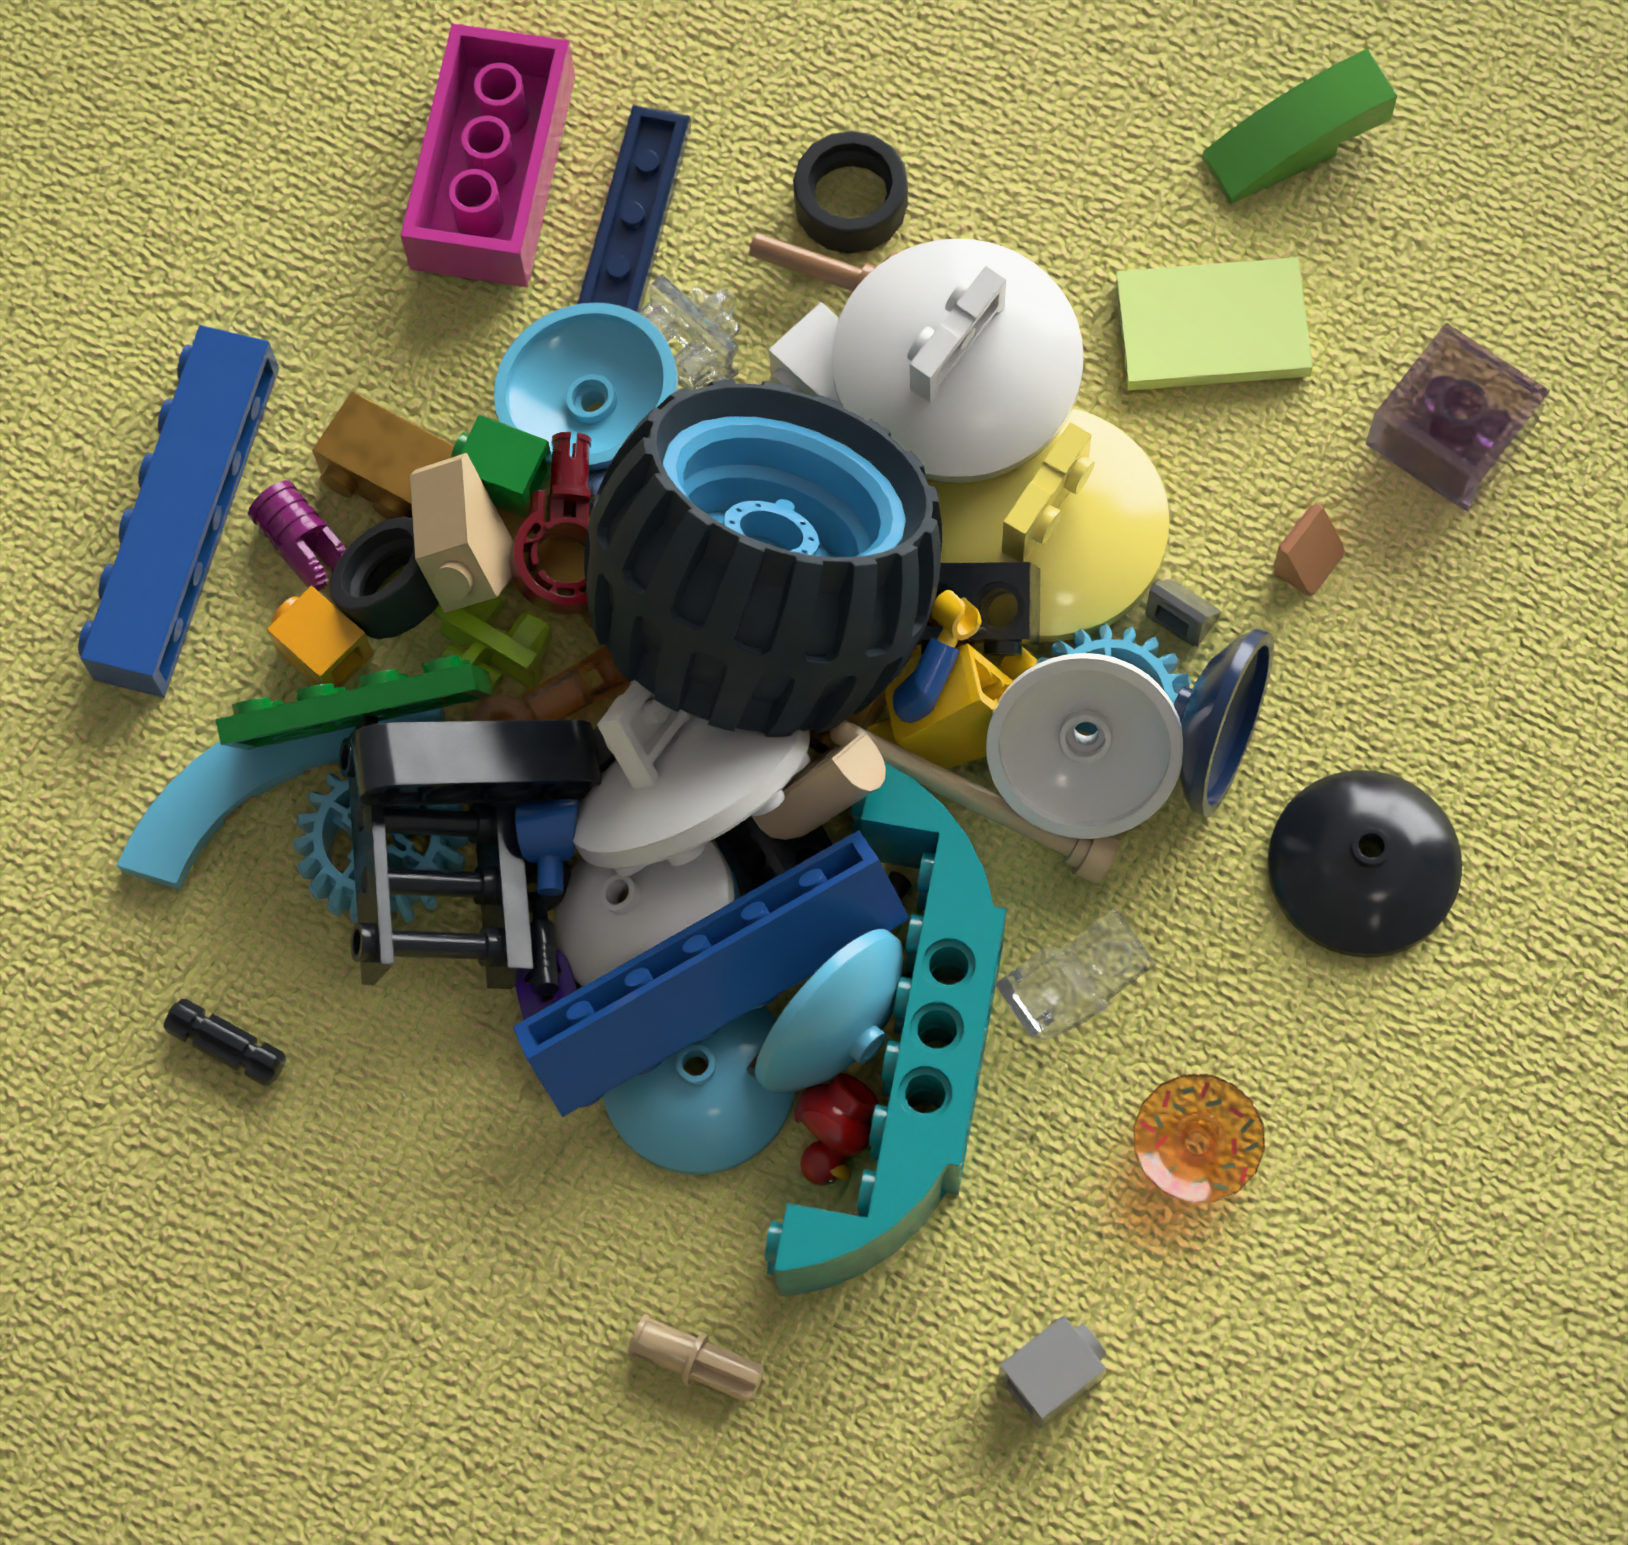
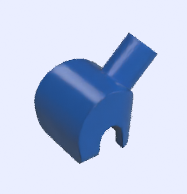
(546, 838)

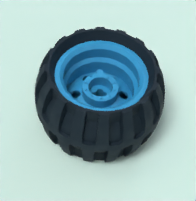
(762, 557)

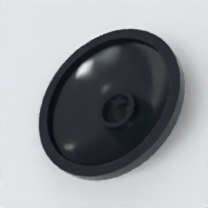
(1359, 901)

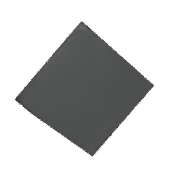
(1181, 611)

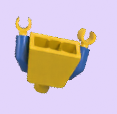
(950, 696)

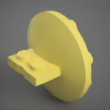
(1079, 512)

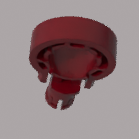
(567, 495)

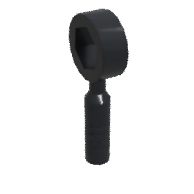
(543, 935)

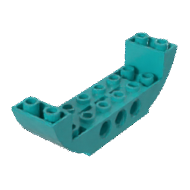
(915, 1151)

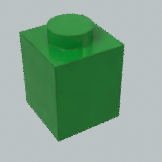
(507, 462)

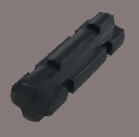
(224, 1042)

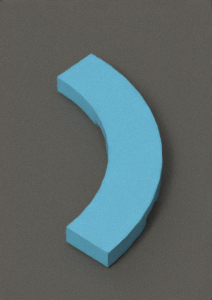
(212, 788)

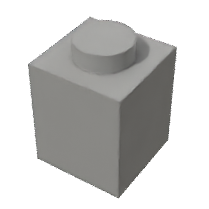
(1054, 1370)

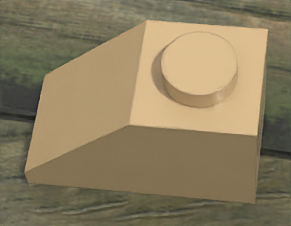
(458, 534)

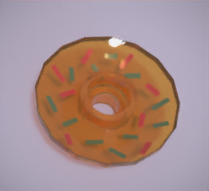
(1203, 1107)

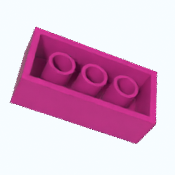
(488, 155)

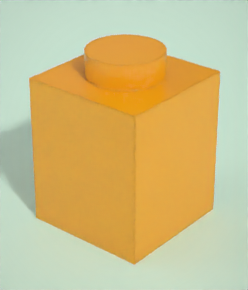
(319, 639)

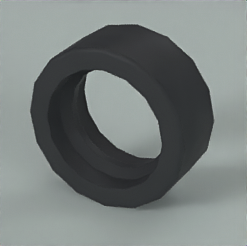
(843, 151)
(364, 569)

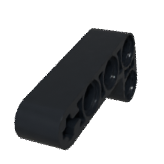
(474, 762)

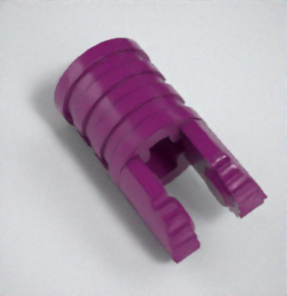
(296, 532)

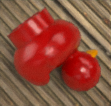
(841, 1121)

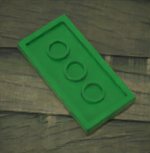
(331, 709)

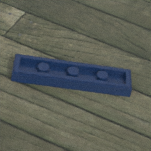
(636, 208)

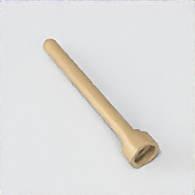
(1088, 857)

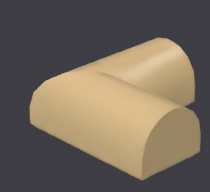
(826, 788)

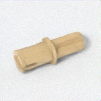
(695, 1359)

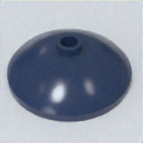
(1221, 718)

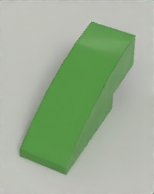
(1301, 127)

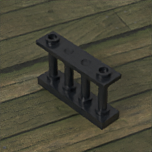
(495, 884)

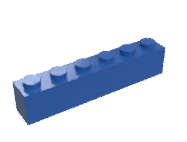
(179, 511)
(708, 974)

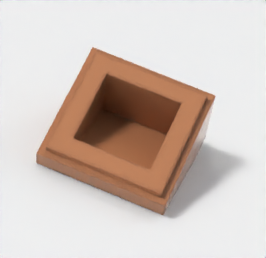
(1309, 551)

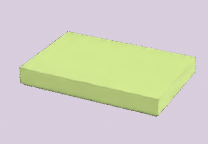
(1213, 324)

